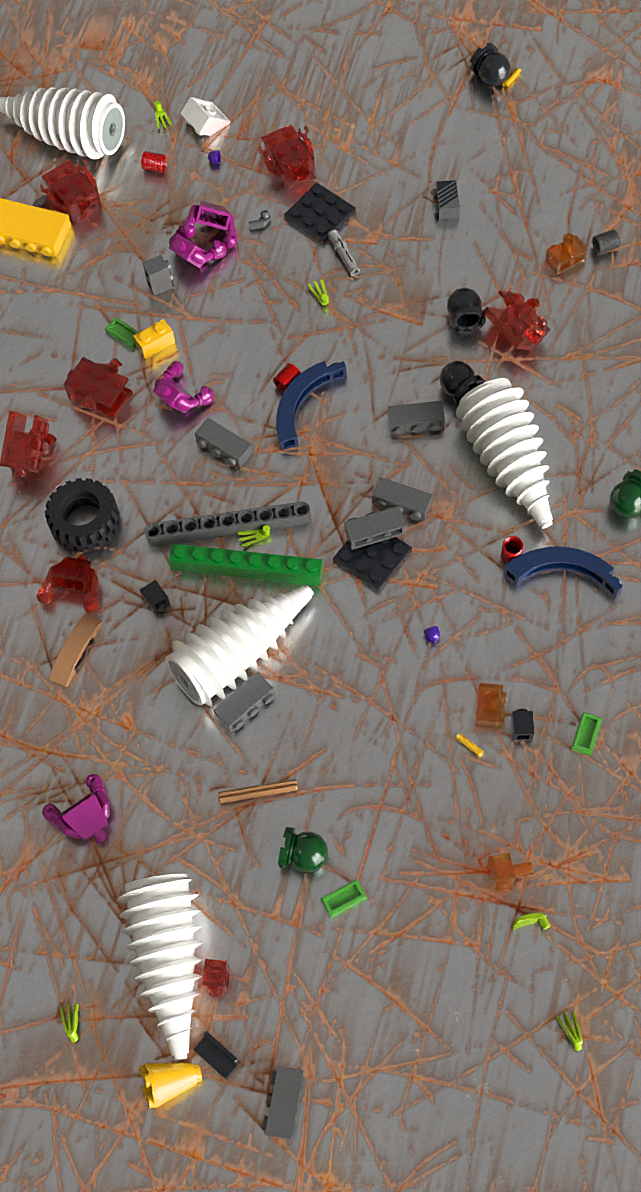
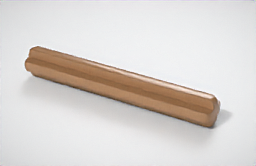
(257, 791)

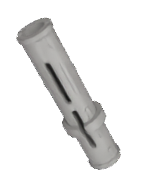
(341, 248)

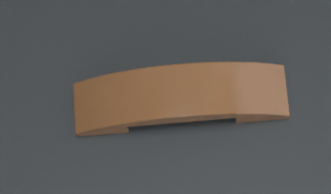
(73, 649)

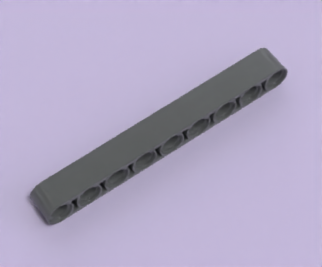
(218, 520)

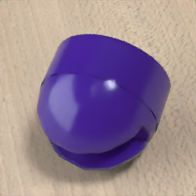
(214, 157)
(432, 634)

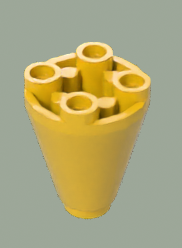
(167, 1080)

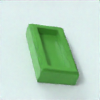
(122, 332)
(586, 733)
(343, 898)

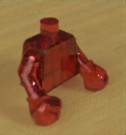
(72, 576)

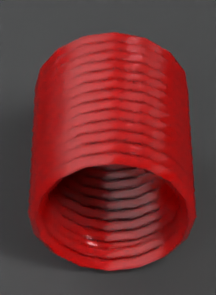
(153, 161)
(286, 376)
(509, 542)

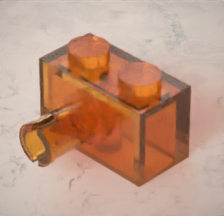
(566, 254)
(489, 705)
(503, 873)

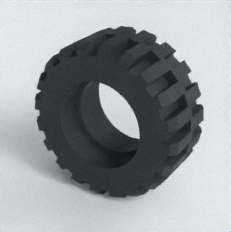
(72, 496)

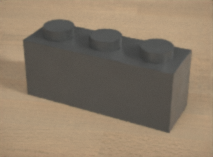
(416, 417)
(223, 443)
(410, 500)
(375, 527)
(244, 702)
(283, 1103)

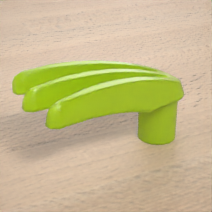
(159, 112)
(322, 297)
(258, 535)
(531, 919)
(70, 1026)
(574, 1034)

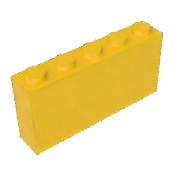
(32, 227)

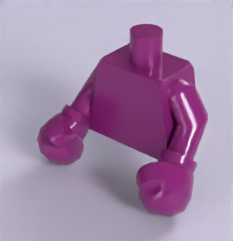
(213, 216)
(194, 253)
(175, 395)
(84, 817)

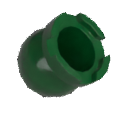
(627, 495)
(303, 850)

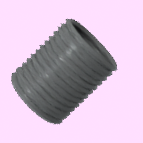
(606, 241)

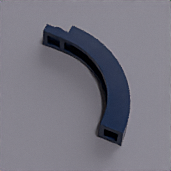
(297, 392)
(563, 559)

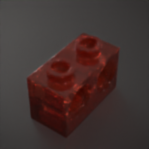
(216, 977)

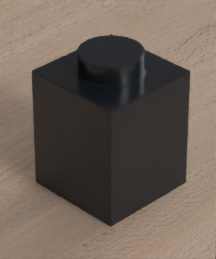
(155, 597)
(522, 725)

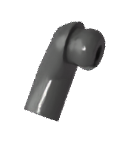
(40, 201)
(262, 222)

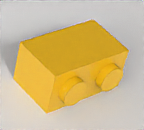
(154, 339)

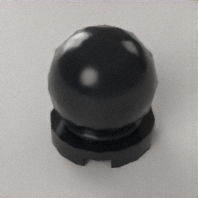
(490, 65)
(465, 310)
(458, 379)

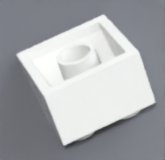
(204, 116)

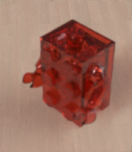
(289, 156)
(72, 191)
(519, 321)
(98, 387)
(24, 450)

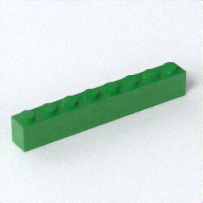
(246, 564)

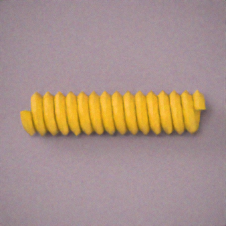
(512, 77)
(469, 744)

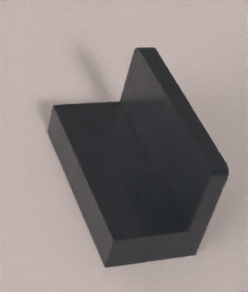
(217, 1055)

